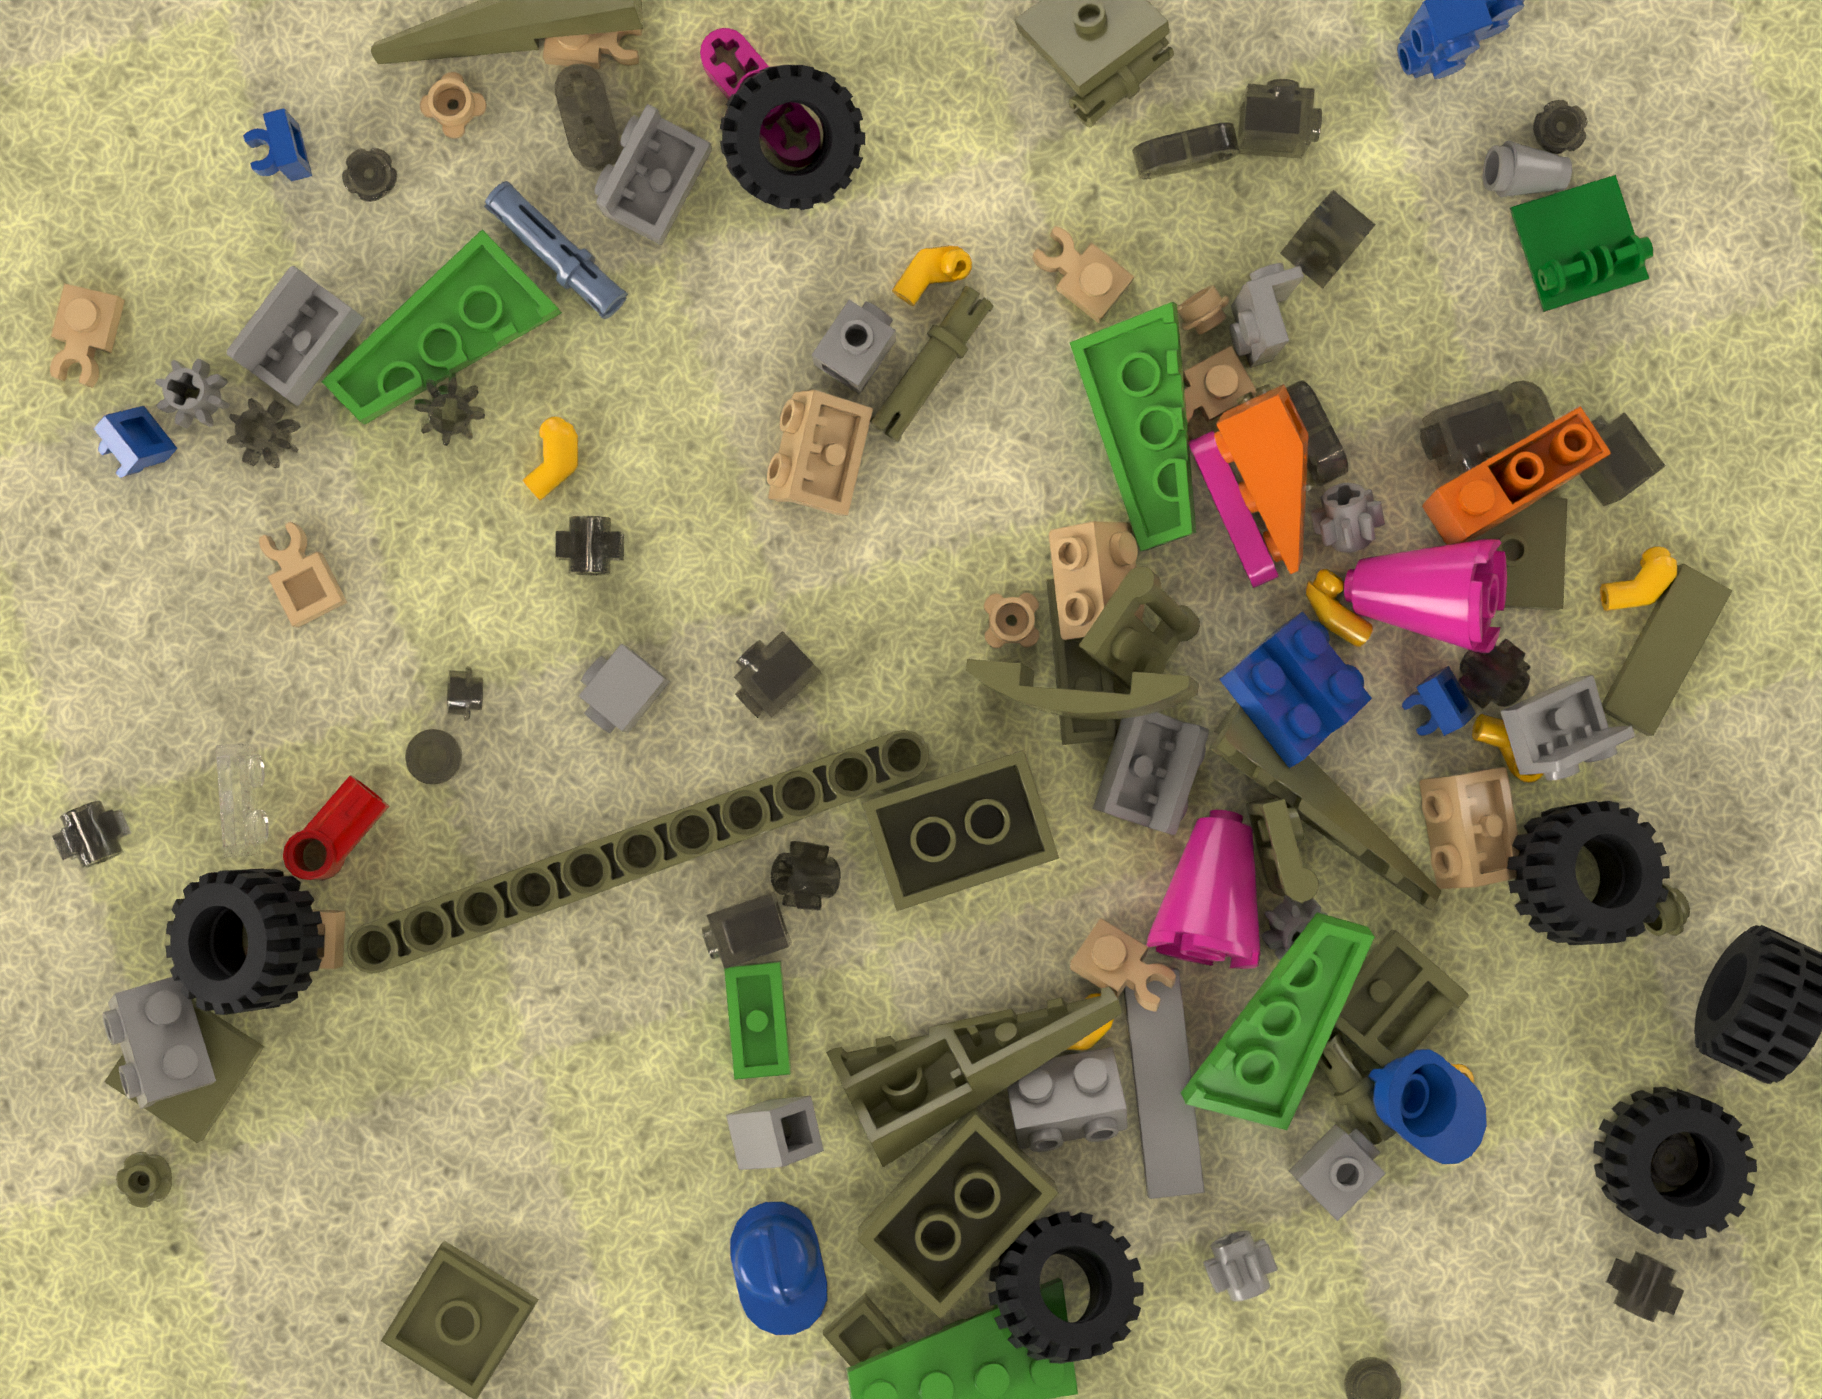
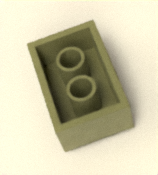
(960, 830)
(957, 1212)

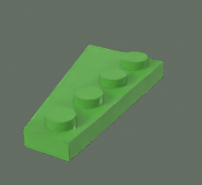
(446, 325)
(1140, 410)
(1281, 1033)
(966, 1362)

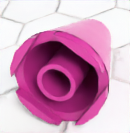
(1435, 591)
(1212, 897)

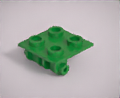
(1581, 243)

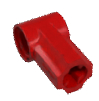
(339, 828)

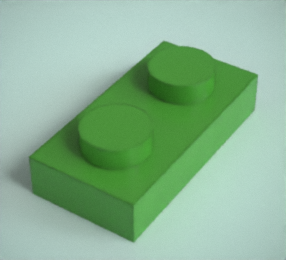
(757, 1020)

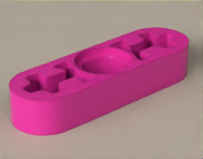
(724, 76)
(1233, 510)

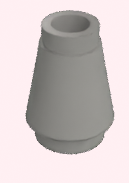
(1524, 170)

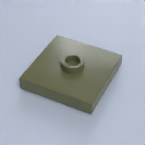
(1091, 37)
(1534, 554)
(231, 1058)
(459, 1320)

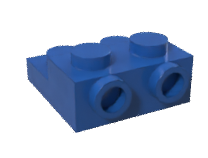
(1449, 31)
(1296, 688)

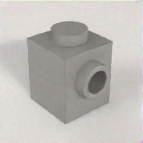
(855, 344)
(620, 689)
(775, 1133)
(1339, 1170)

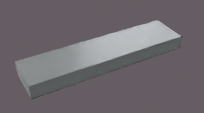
(1159, 1076)

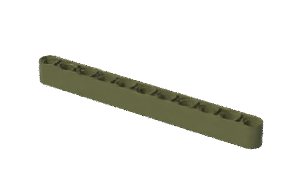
(560, 870)

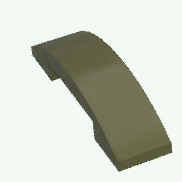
(1148, 692)

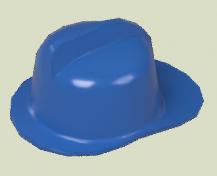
(1430, 1105)
(778, 1268)

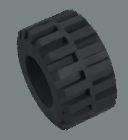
(840, 136)
(1627, 868)
(209, 940)
(1761, 1005)
(1705, 1197)
(1108, 1278)

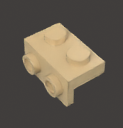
(1088, 569)

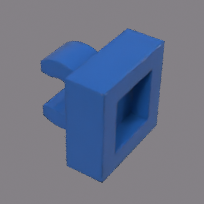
(285, 146)
(134, 440)
(1445, 701)

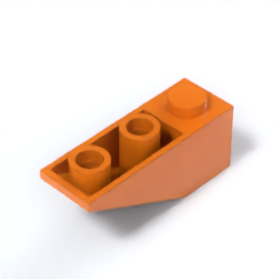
(1271, 455)
(1515, 478)

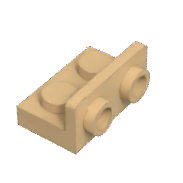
(819, 451)
(1470, 827)

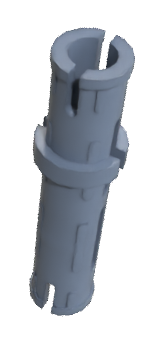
(573, 266)

